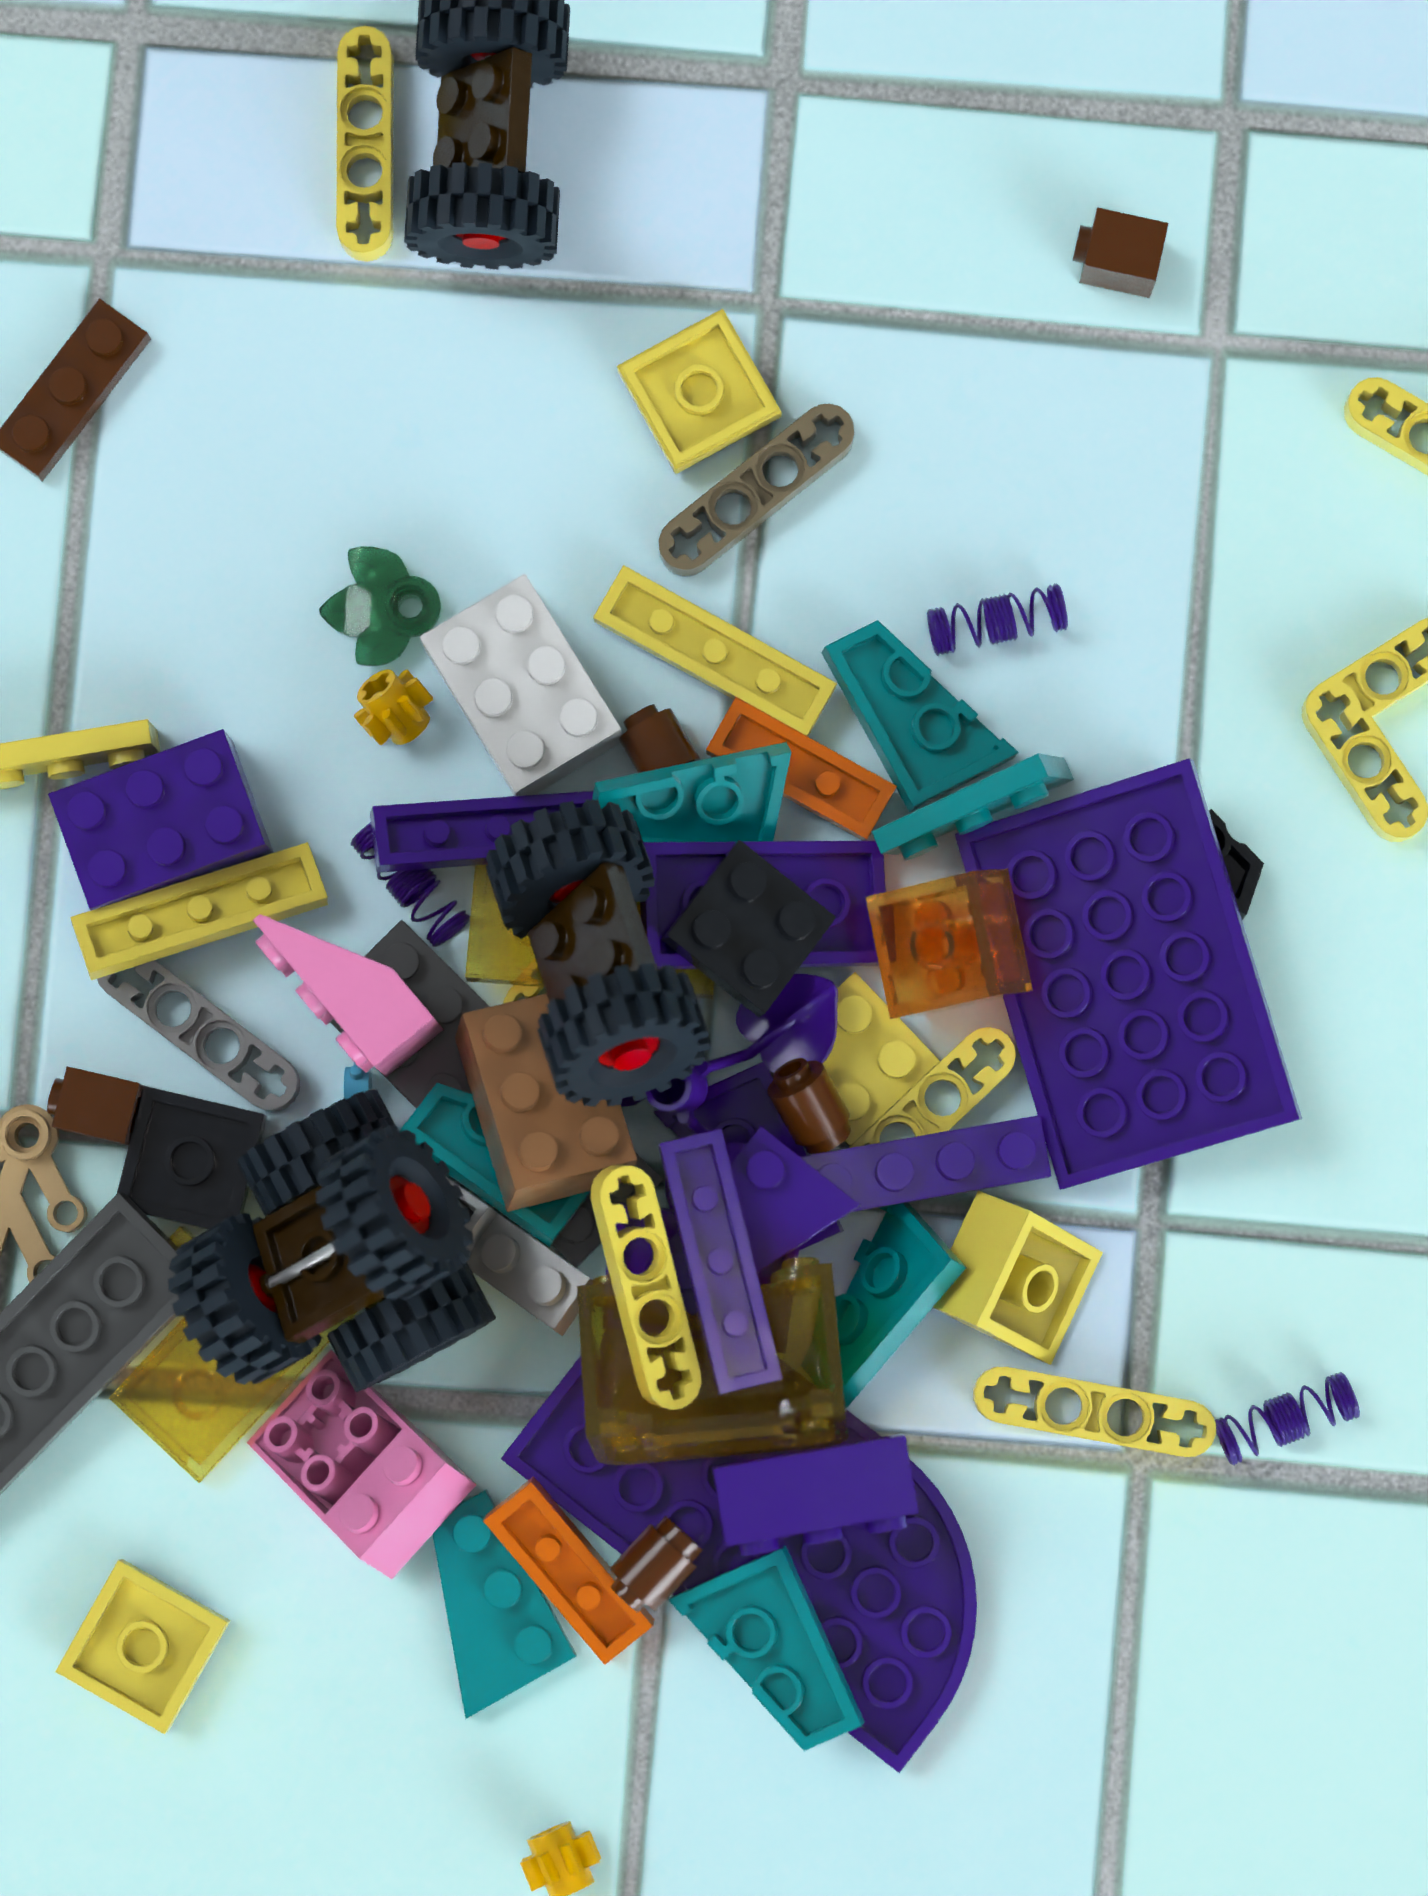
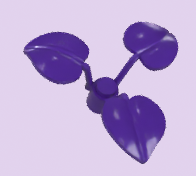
(795, 1026)

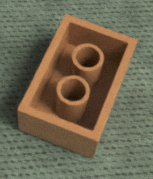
(533, 1134)

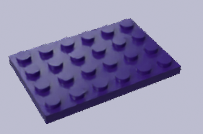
(1141, 975)

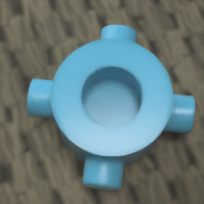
(356, 1081)

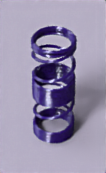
(998, 619)
(412, 886)
(1286, 1418)

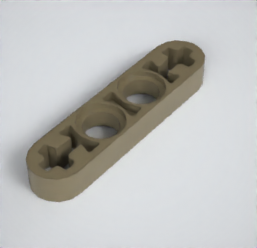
(752, 485)

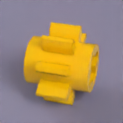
(393, 707)
(560, 1860)

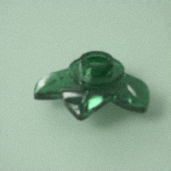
(373, 606)

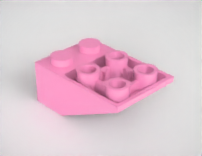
(367, 999)
(361, 1466)

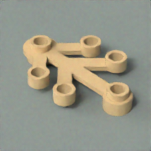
(17, 1164)

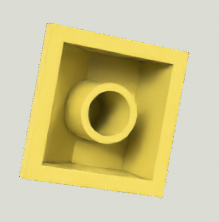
(1019, 1276)

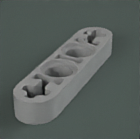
(194, 1032)

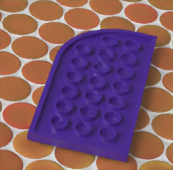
(888, 1601)

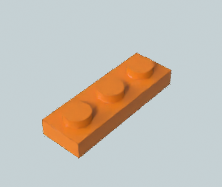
(815, 775)
(567, 1569)

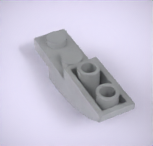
(522, 1266)

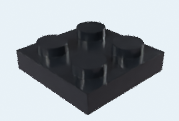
(748, 928)
(187, 1157)

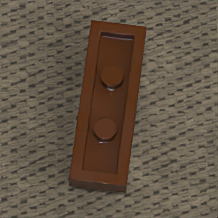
(71, 389)

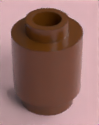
(656, 740)
(809, 1105)
(654, 1565)

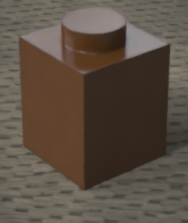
(1120, 252)
(94, 1105)

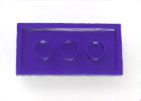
(828, 871)

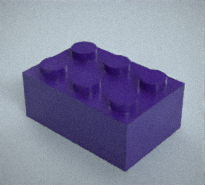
(160, 820)
(816, 1493)

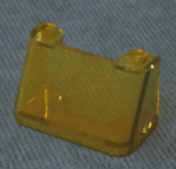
(781, 1415)

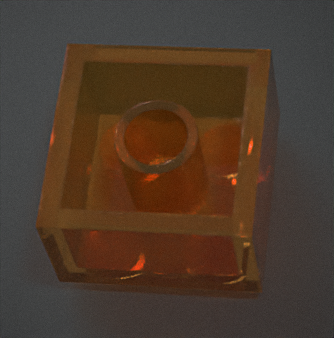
(949, 943)

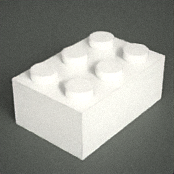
(522, 688)

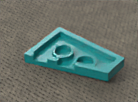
(911, 720)
(705, 799)
(973, 805)
(453, 1130)
(890, 1293)
(494, 1611)
(775, 1643)

